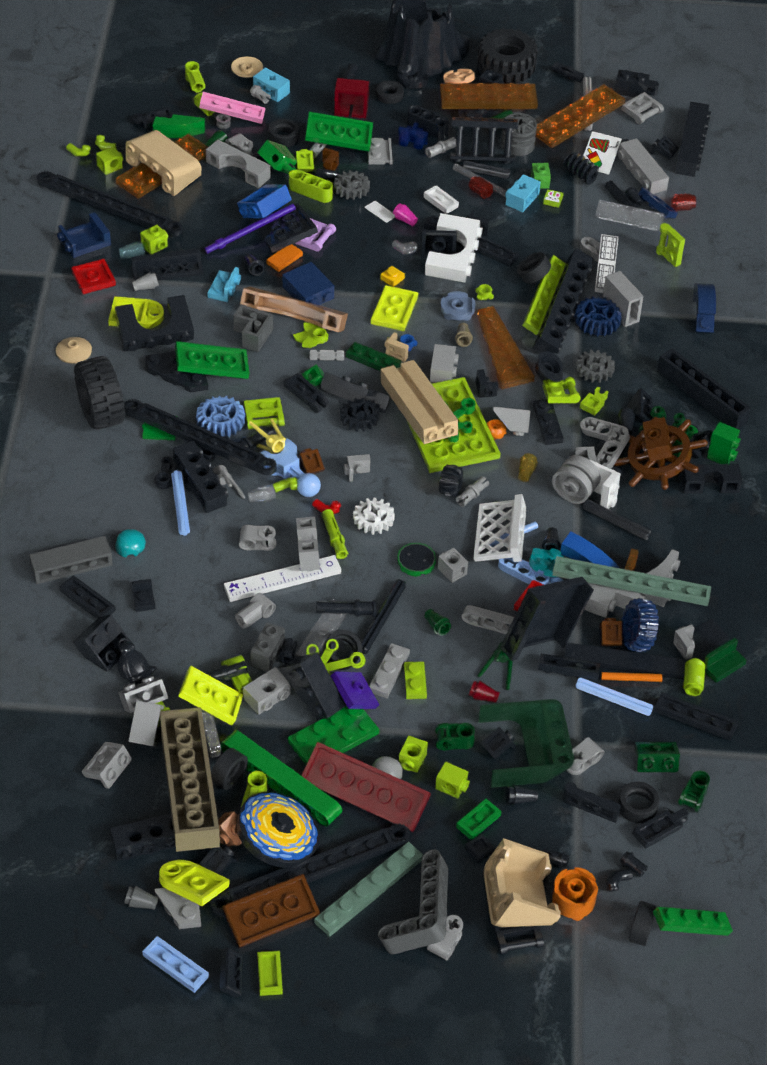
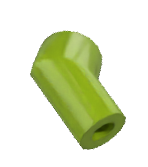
(84, 151)
(286, 483)

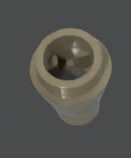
(463, 335)

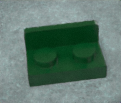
(657, 756)

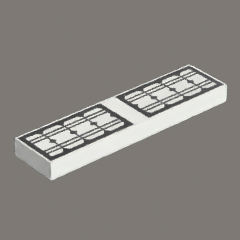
(606, 260)

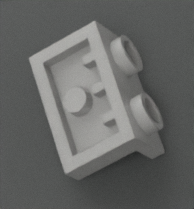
(107, 763)

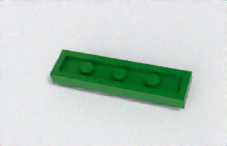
(692, 921)

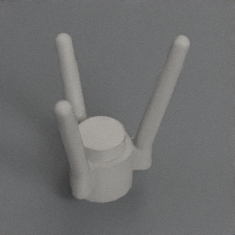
(225, 478)

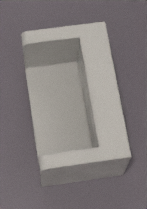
(145, 723)

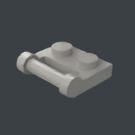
(639, 104)

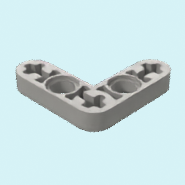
(610, 437)

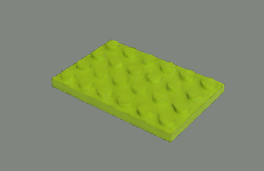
(471, 447)

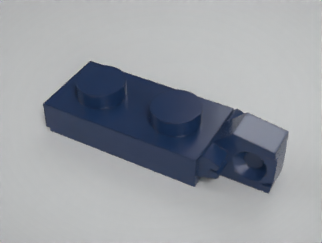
(657, 203)

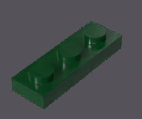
(371, 357)

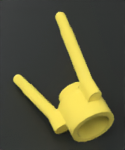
(274, 443)

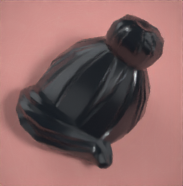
(133, 664)

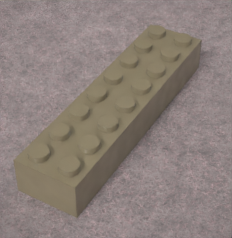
(189, 780)

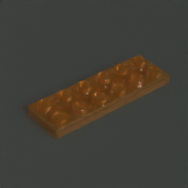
(488, 96)
(578, 115)
(143, 179)

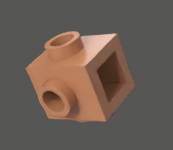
(227, 829)

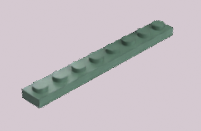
(632, 581)

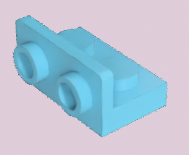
(224, 285)

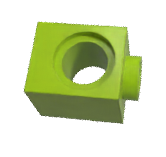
(109, 160)
(413, 747)
(452, 780)

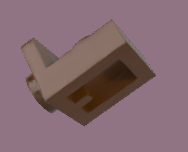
(330, 159)
(311, 461)
(611, 632)

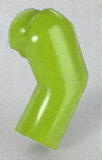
(102, 144)

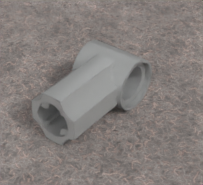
(259, 607)

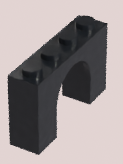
(137, 337)

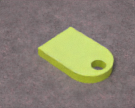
(143, 311)
(192, 881)

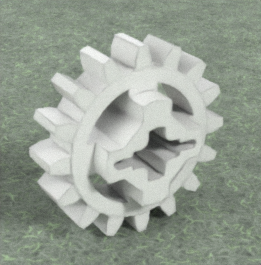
(373, 515)

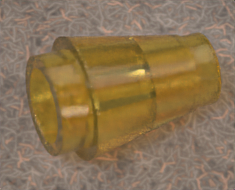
(527, 466)

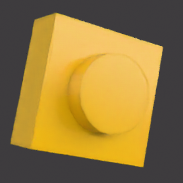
(392, 276)

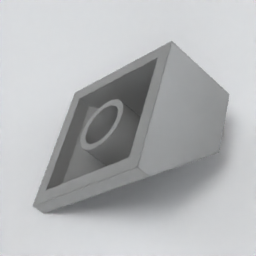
(514, 419)

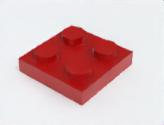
(93, 276)

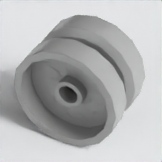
(576, 479)

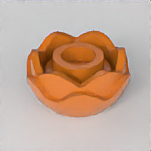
(497, 428)

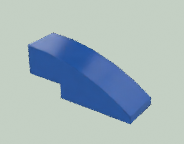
(583, 550)

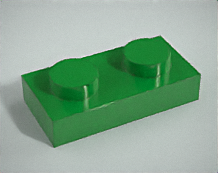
(478, 819)

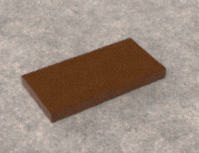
(271, 910)

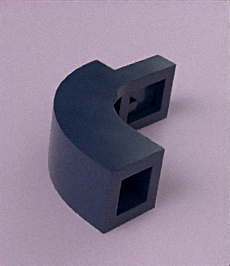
(705, 301)

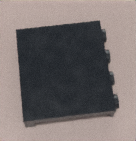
(547, 615)

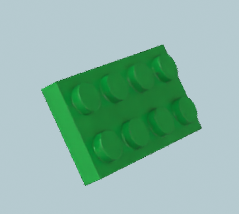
(339, 131)
(212, 360)
(340, 731)

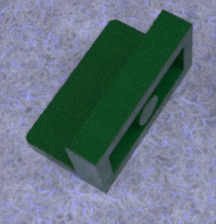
(723, 661)

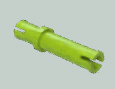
(336, 540)

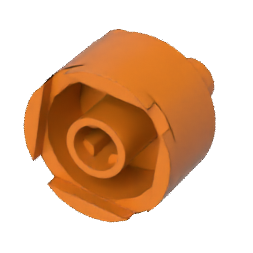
(575, 893)

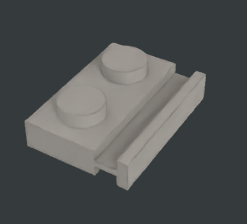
(380, 151)

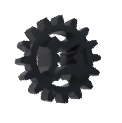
(358, 415)

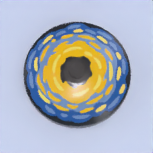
(277, 829)

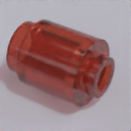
(481, 187)
(683, 202)

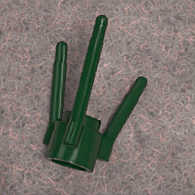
(500, 657)

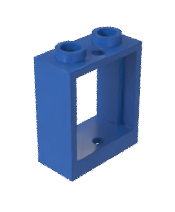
(264, 201)

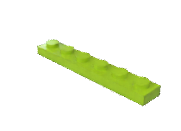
(543, 296)

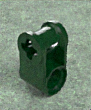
(456, 736)
(693, 793)

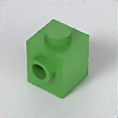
(541, 172)

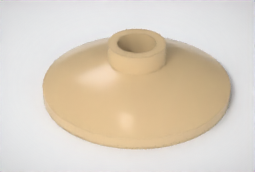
(246, 66)
(73, 350)

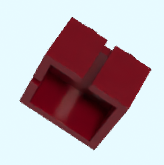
(351, 92)

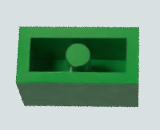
(724, 444)

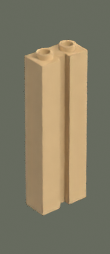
(419, 402)

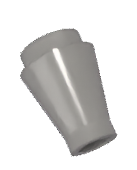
(145, 282)

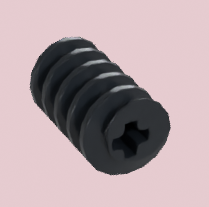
(581, 167)

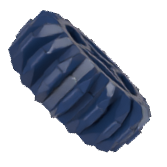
(598, 316)
(639, 625)

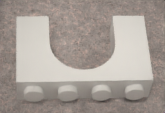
(455, 266)

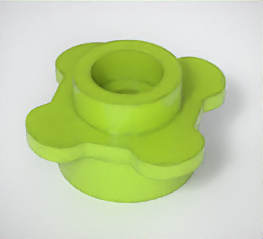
(484, 292)

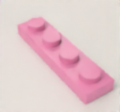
(232, 107)

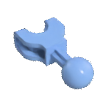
(288, 465)

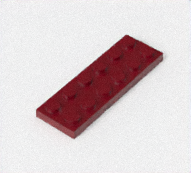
(365, 786)

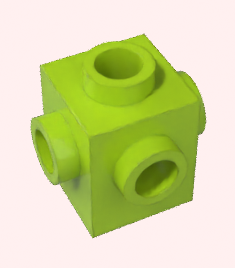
(154, 239)

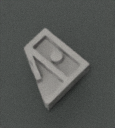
(184, 912)

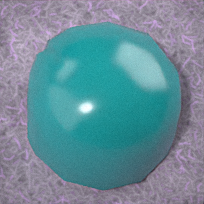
(130, 542)

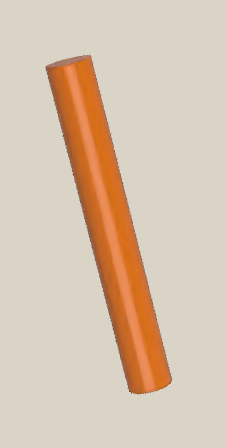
(631, 677)

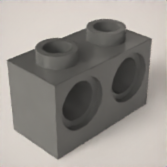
(267, 647)

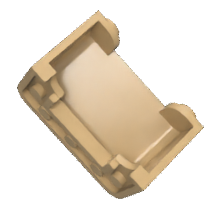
(516, 886)

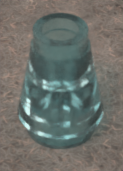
(132, 250)

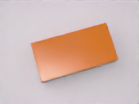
(284, 257)

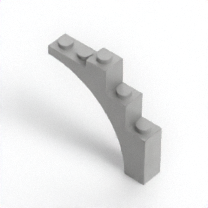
(606, 598)

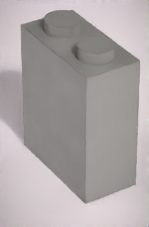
(625, 296)

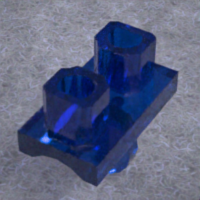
(413, 134)

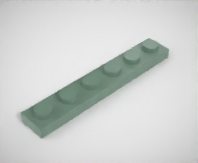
(368, 889)

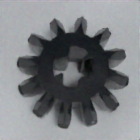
(451, 480)

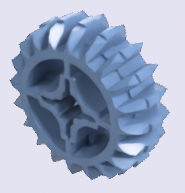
(217, 414)

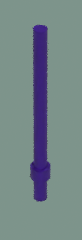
(221, 242)

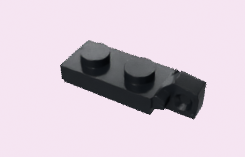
(660, 827)

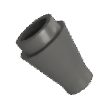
(139, 898)

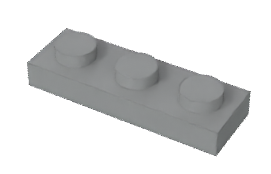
(389, 670)

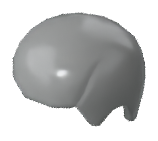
(389, 766)

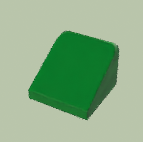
(314, 375)

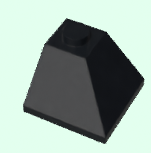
(438, 242)

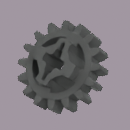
(352, 185)
(595, 366)

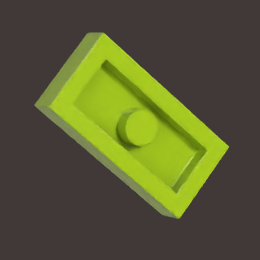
(415, 680)

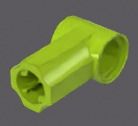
(194, 76)
(241, 680)
(253, 778)

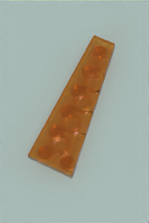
(506, 357)

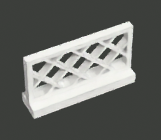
(515, 529)

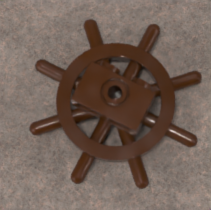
(657, 442)

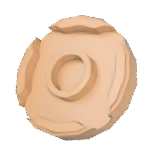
(459, 77)

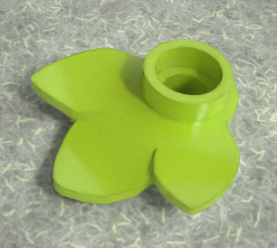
(311, 335)

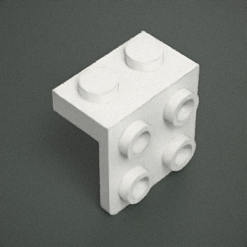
(608, 485)

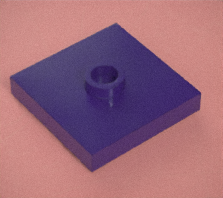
(354, 690)

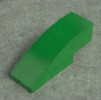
(179, 126)

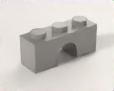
(307, 544)

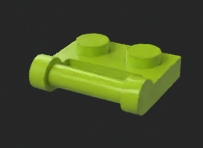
(675, 244)
(555, 391)
(264, 408)

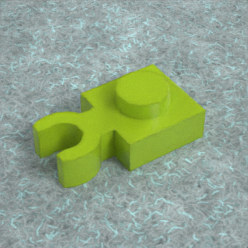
(593, 403)

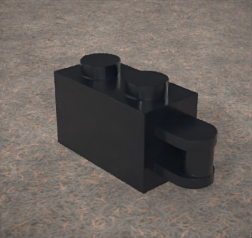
(634, 84)

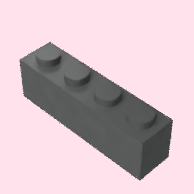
(70, 559)

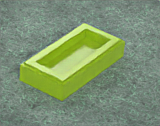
(269, 973)

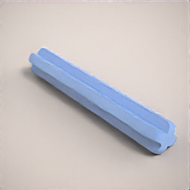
(180, 503)
(614, 696)

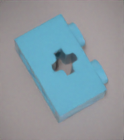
(272, 84)
(522, 193)

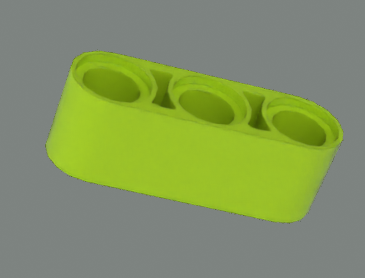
(310, 186)

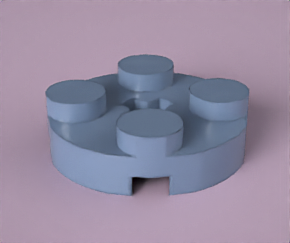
(449, 308)

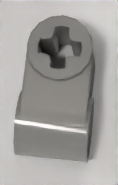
(241, 143)
(256, 536)
(585, 755)
(453, 934)

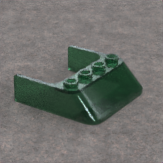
(544, 738)

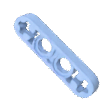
(507, 567)

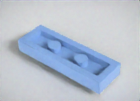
(175, 964)

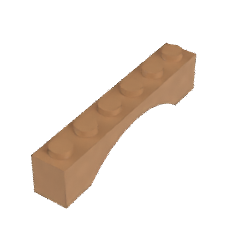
(312, 313)

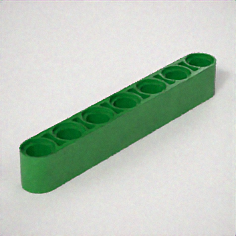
(284, 779)

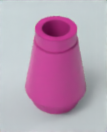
(404, 214)

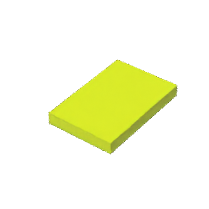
(394, 308)
(211, 695)

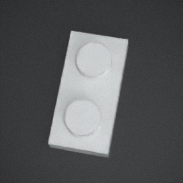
(441, 199)

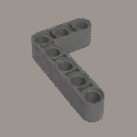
(432, 918)

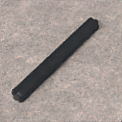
(382, 615)

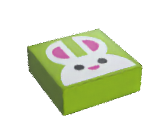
(553, 198)

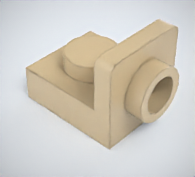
(396, 349)

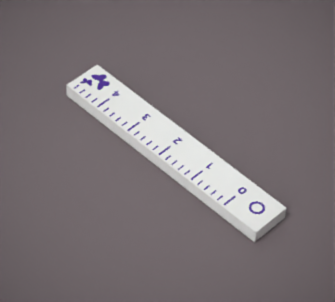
(280, 579)

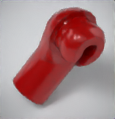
(320, 506)

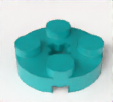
(544, 560)

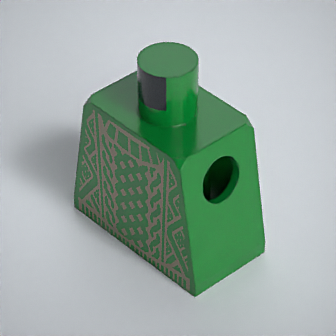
(282, 161)

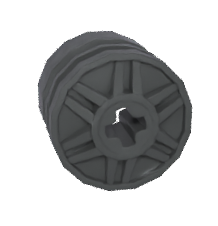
(524, 137)

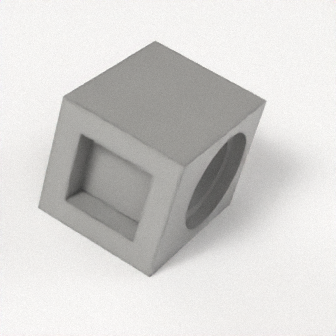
(452, 565)

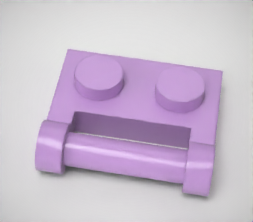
(317, 245)

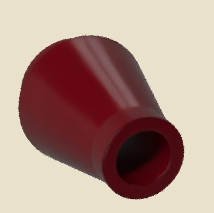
(483, 692)

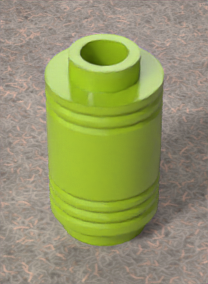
(694, 677)

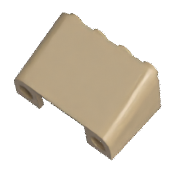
(165, 158)

